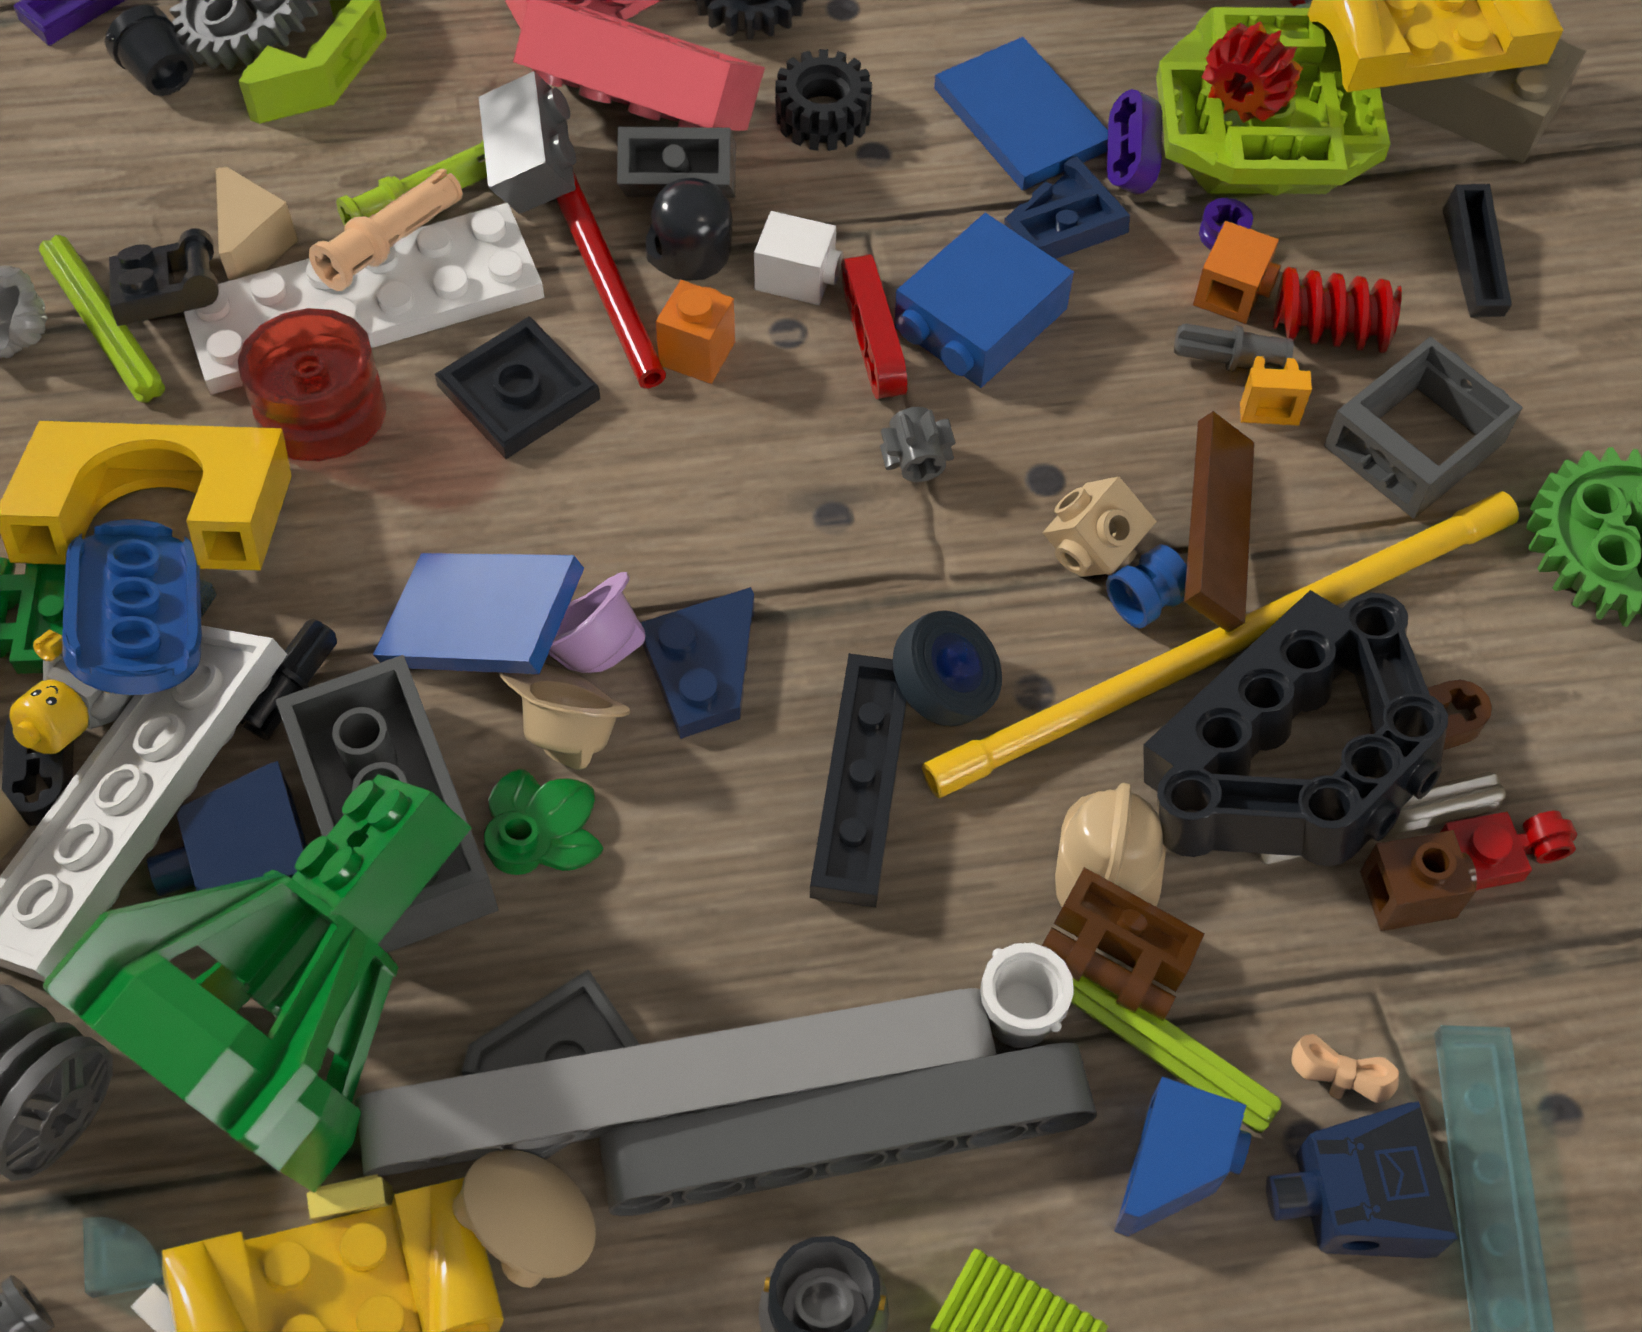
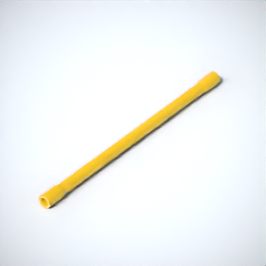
(980, 757)

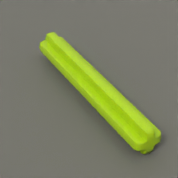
(96, 312)
(1178, 1053)

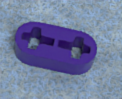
(1134, 142)

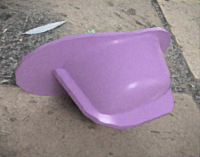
(598, 629)

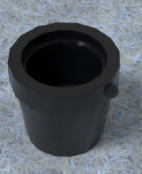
(149, 48)

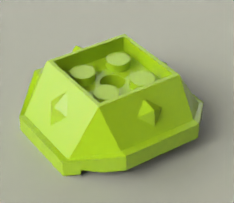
(1304, 148)

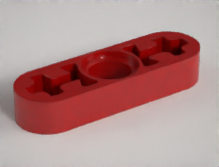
(874, 327)

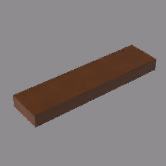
(1220, 523)

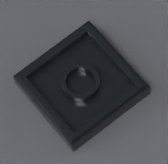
(517, 387)

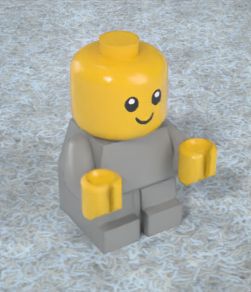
(60, 705)

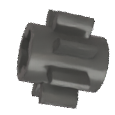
(917, 444)

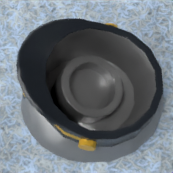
(824, 1288)

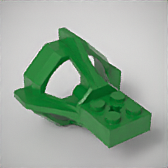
(294, 948)

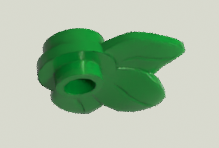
(547, 821)

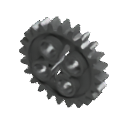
(230, 29)

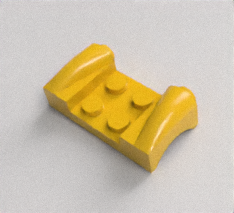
(1435, 39)
(353, 1273)

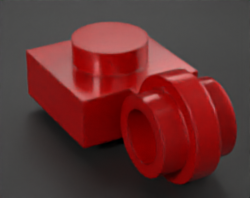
(1501, 853)

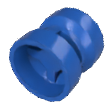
(1145, 589)

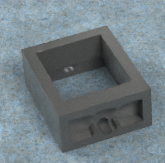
(1394, 463)

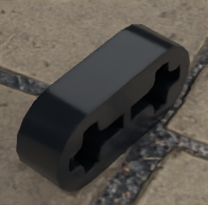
(21, 772)

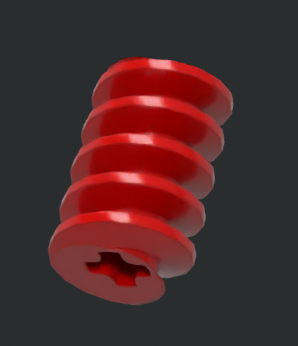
(1338, 309)

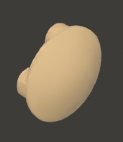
(526, 1215)

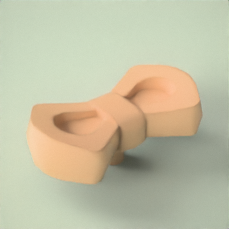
(1371, 1077)

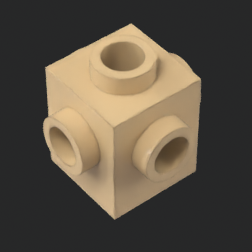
(1098, 527)

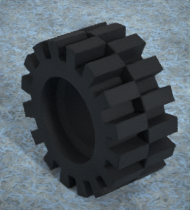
(827, 78)

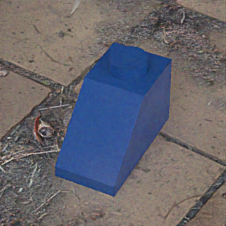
(1182, 1153)

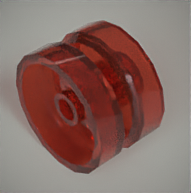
(314, 381)

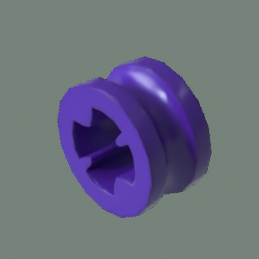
(1220, 211)

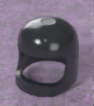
(693, 228)

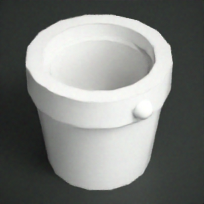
(1026, 993)

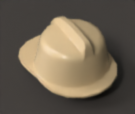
(565, 714)
(1115, 838)

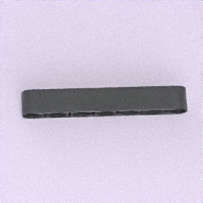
(844, 1129)

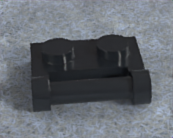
(144, 278)

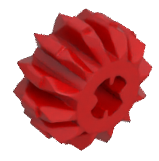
(1252, 72)

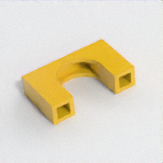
(84, 466)

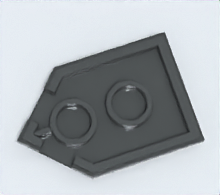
(561, 1025)

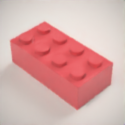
(637, 67)

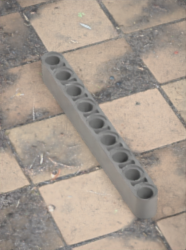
(631, 1085)

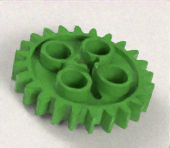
(1592, 531)

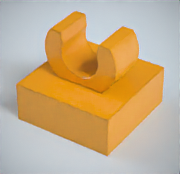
(1275, 394)

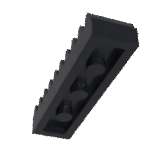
(859, 784)

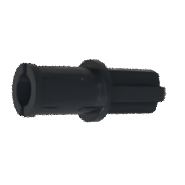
(303, 660)

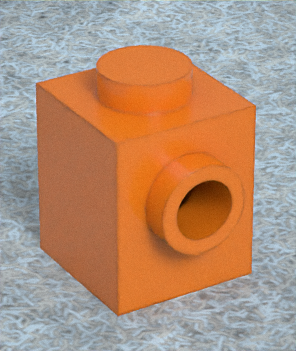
(1237, 272)
(696, 331)

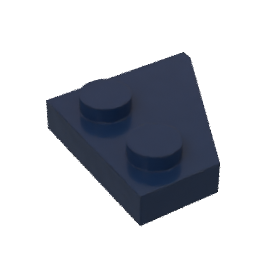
(1070, 213)
(702, 660)

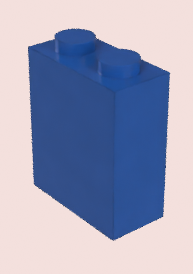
(982, 299)

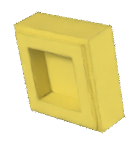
(349, 1197)

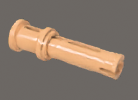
(369, 239)

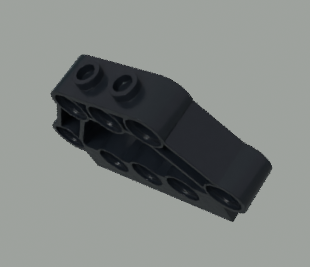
(1208, 746)

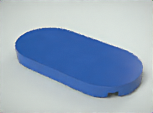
(131, 608)

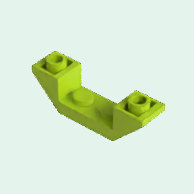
(288, 85)

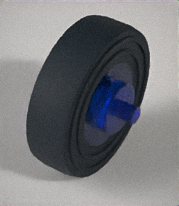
(947, 668)

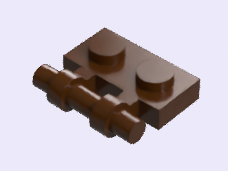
(1130, 931)

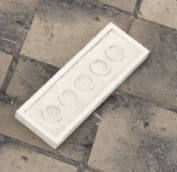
(426, 283)
(124, 800)

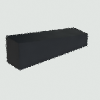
(1477, 249)

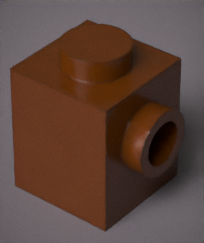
(1418, 880)

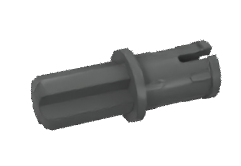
(1232, 347)

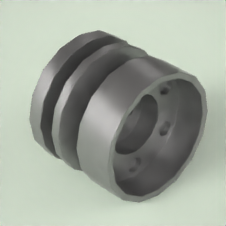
(47, 1085)

